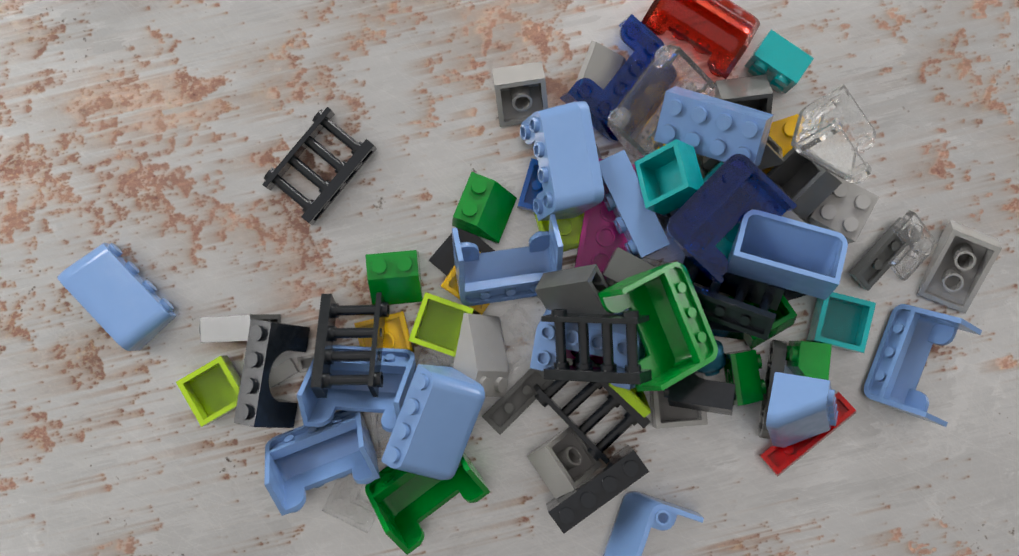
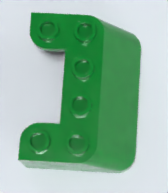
(677, 329)
(408, 498)

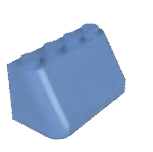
(788, 254)
(117, 297)
(799, 408)
(434, 422)

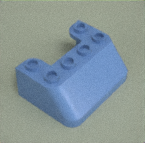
(566, 160)
(545, 352)
(398, 371)
(316, 456)

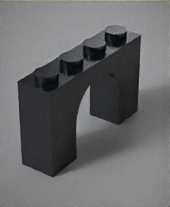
(264, 344)
(705, 394)
(620, 473)

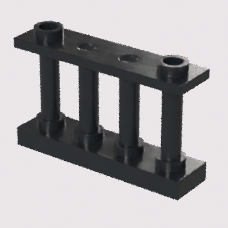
(344, 170)
(733, 311)
(328, 332)
(608, 370)
(597, 450)

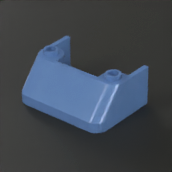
(507, 272)
(903, 357)
(636, 517)

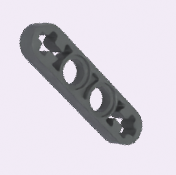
(775, 363)

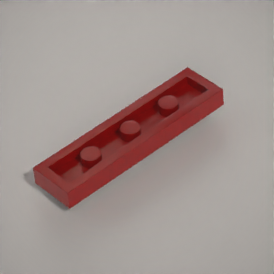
(781, 458)

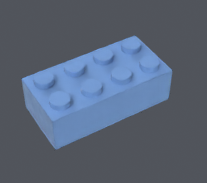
(713, 125)
(626, 201)

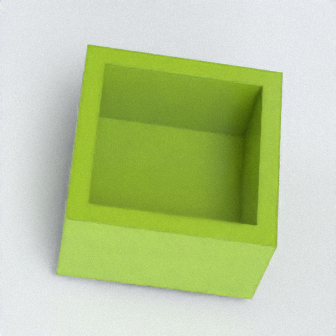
(438, 324)
(211, 390)

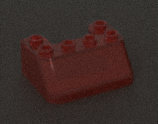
(710, 26)

